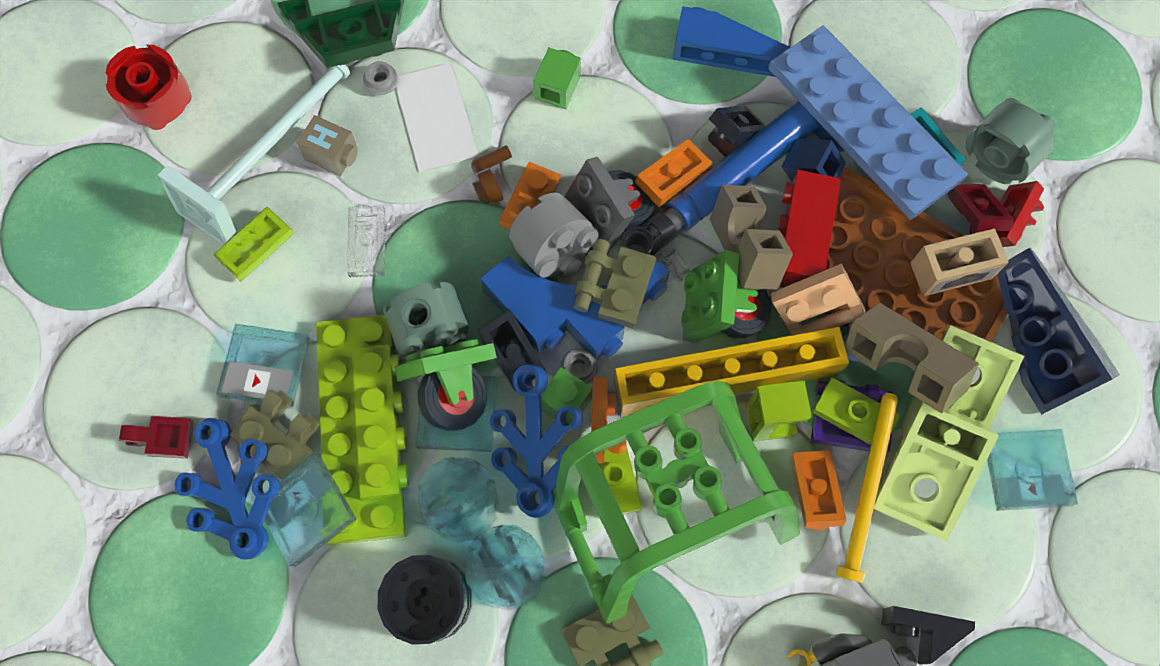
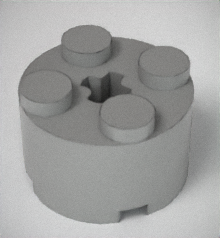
(552, 236)

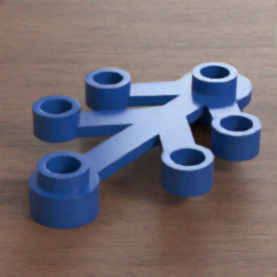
(533, 446)
(231, 491)

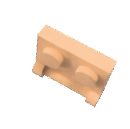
(815, 296)

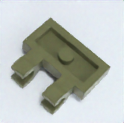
(284, 446)

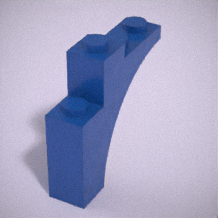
(547, 309)

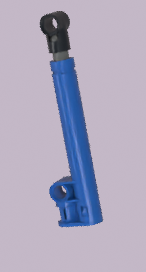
(737, 168)

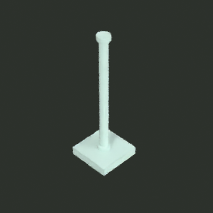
(204, 207)

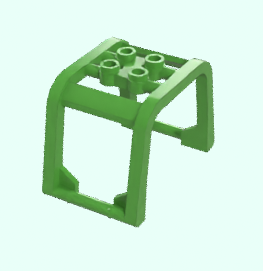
(579, 462)

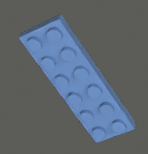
(867, 122)

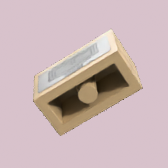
(959, 262)

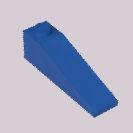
(721, 42)

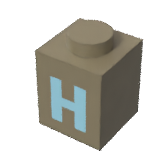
(327, 145)

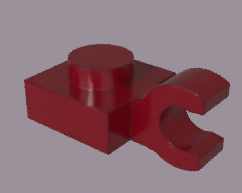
(163, 438)

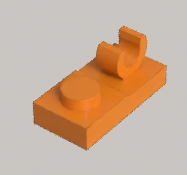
(673, 172)
(533, 184)
(602, 406)
(818, 489)

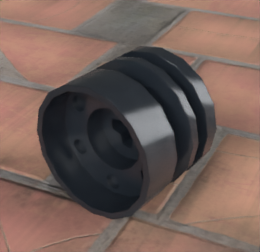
(402, 593)

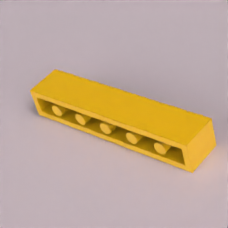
(742, 366)

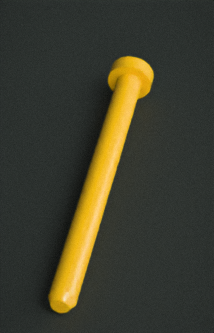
(869, 489)

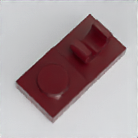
(980, 208)

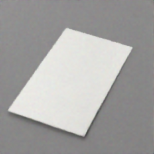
(436, 117)

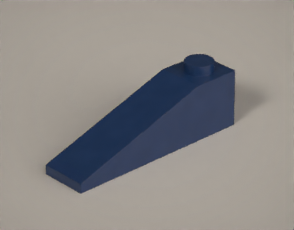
(1057, 345)

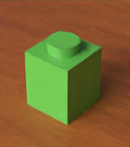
(557, 77)
(565, 391)

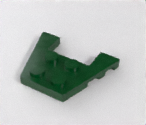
(347, 32)

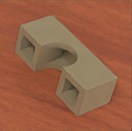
(738, 224)
(939, 369)

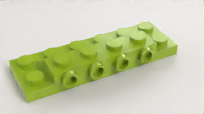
(362, 425)

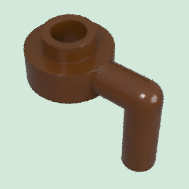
(486, 185)

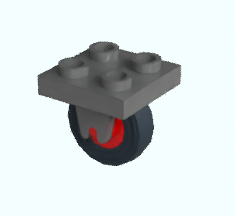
(609, 200)

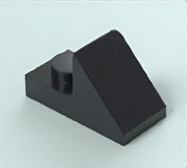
(733, 128)
(510, 344)
(937, 631)

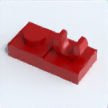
(1020, 202)

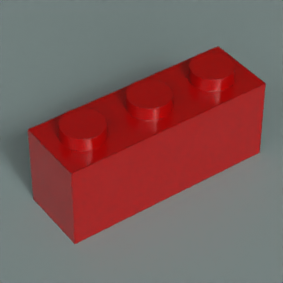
(808, 223)

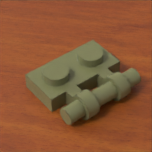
(626, 286)
(593, 638)

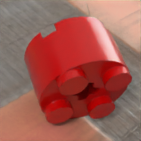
(147, 86)

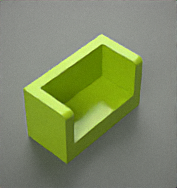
(776, 410)

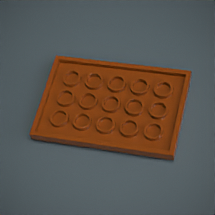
(876, 251)

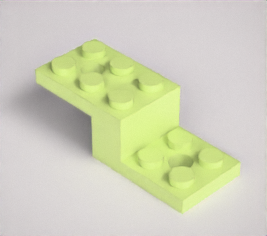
(948, 445)

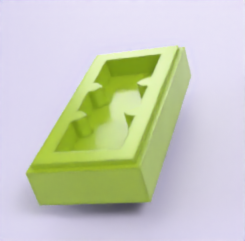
(253, 244)
(849, 410)
(621, 480)

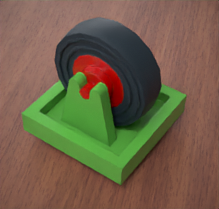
(720, 303)
(451, 389)

